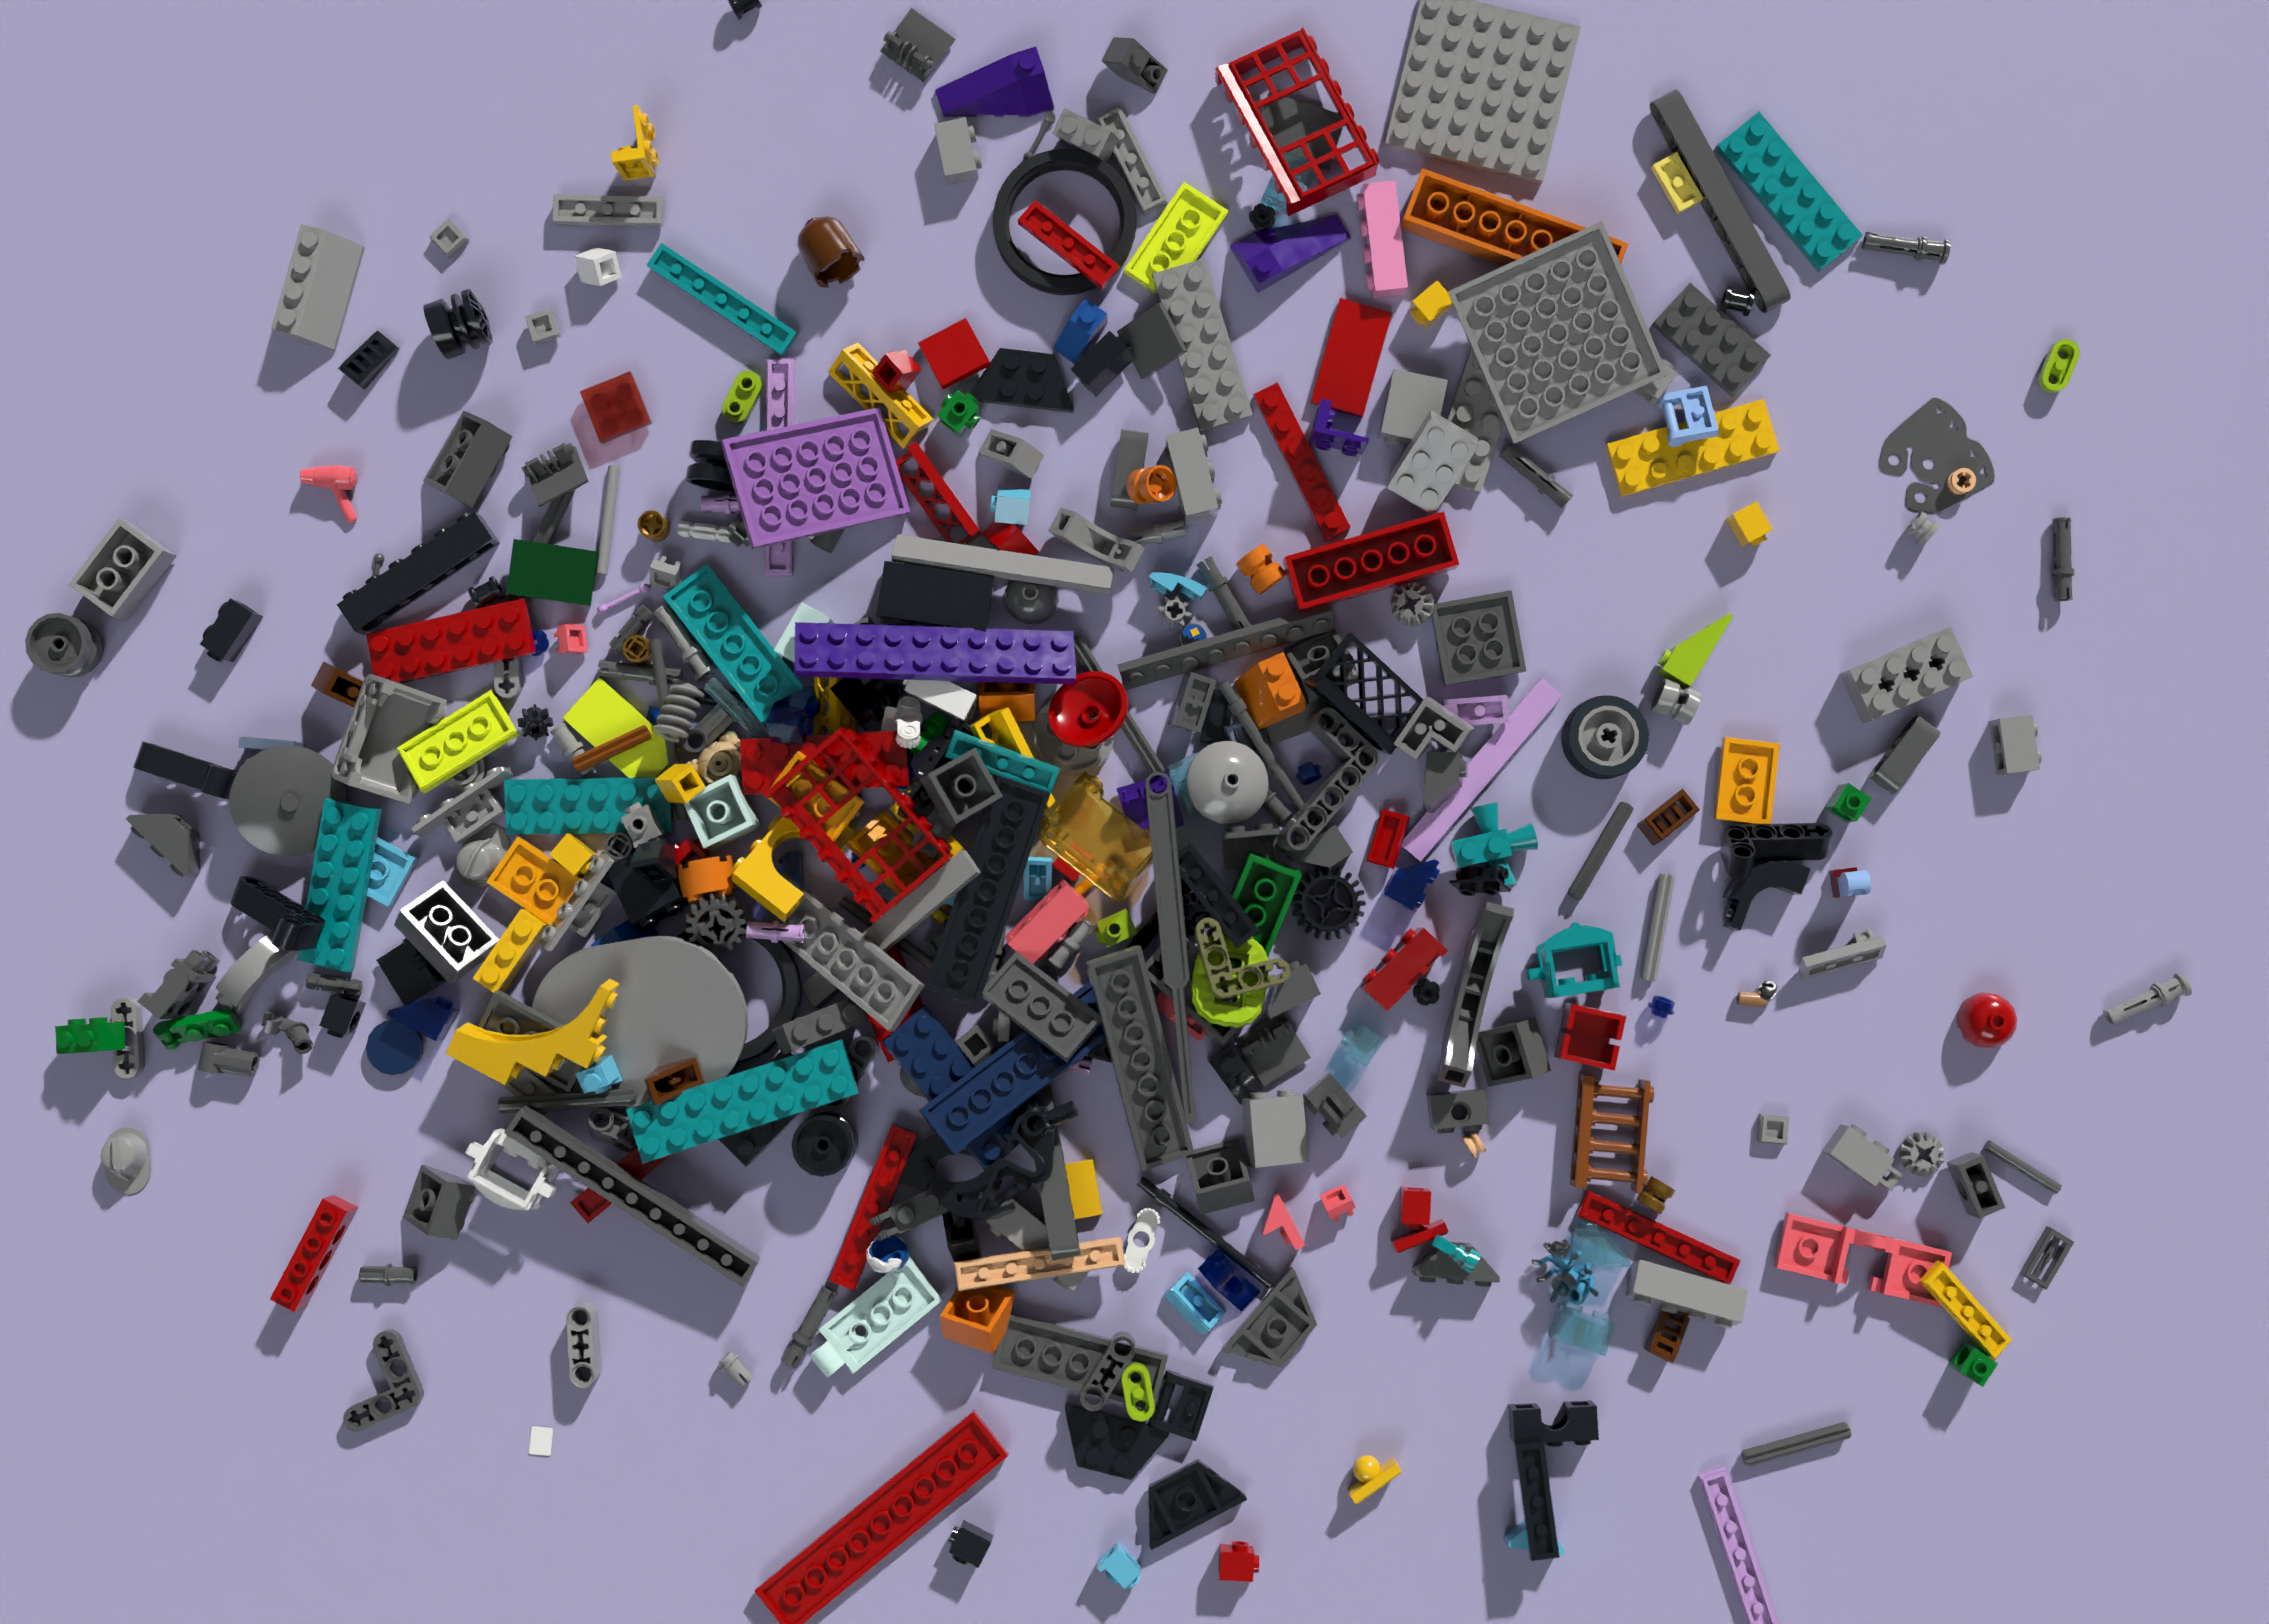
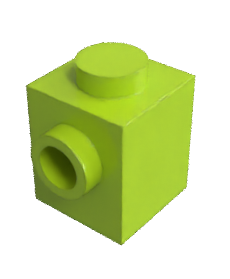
(1115, 928)

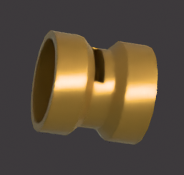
(648, 524)
(641, 654)
(1659, 1189)

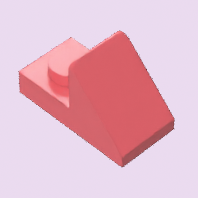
(1278, 1216)

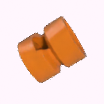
(1151, 484)
(1261, 569)

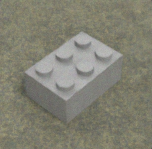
(1432, 462)
(1193, 475)
(122, 570)

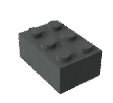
(446, 932)

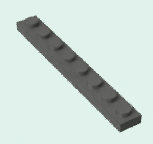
(1226, 646)

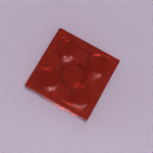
(616, 407)

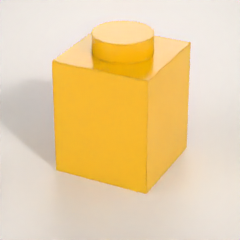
(1430, 305)
(1749, 525)
(680, 783)
(573, 855)

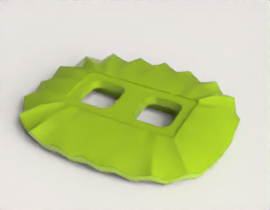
(1248, 1005)

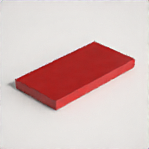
(1351, 357)

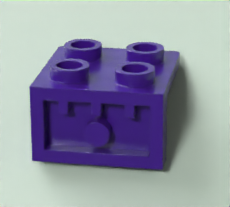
(1327, 438)

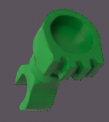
(934, 726)

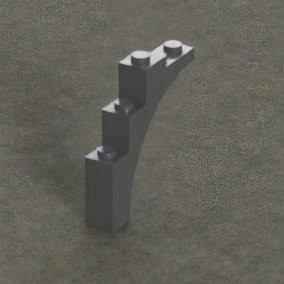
(1471, 994)

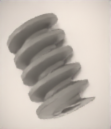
(677, 711)

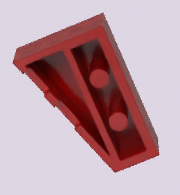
(1402, 967)

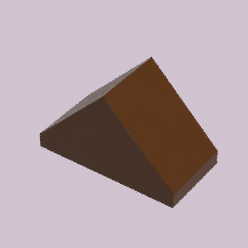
(672, 1079)

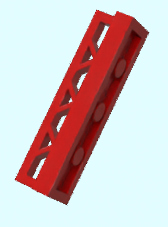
(944, 491)

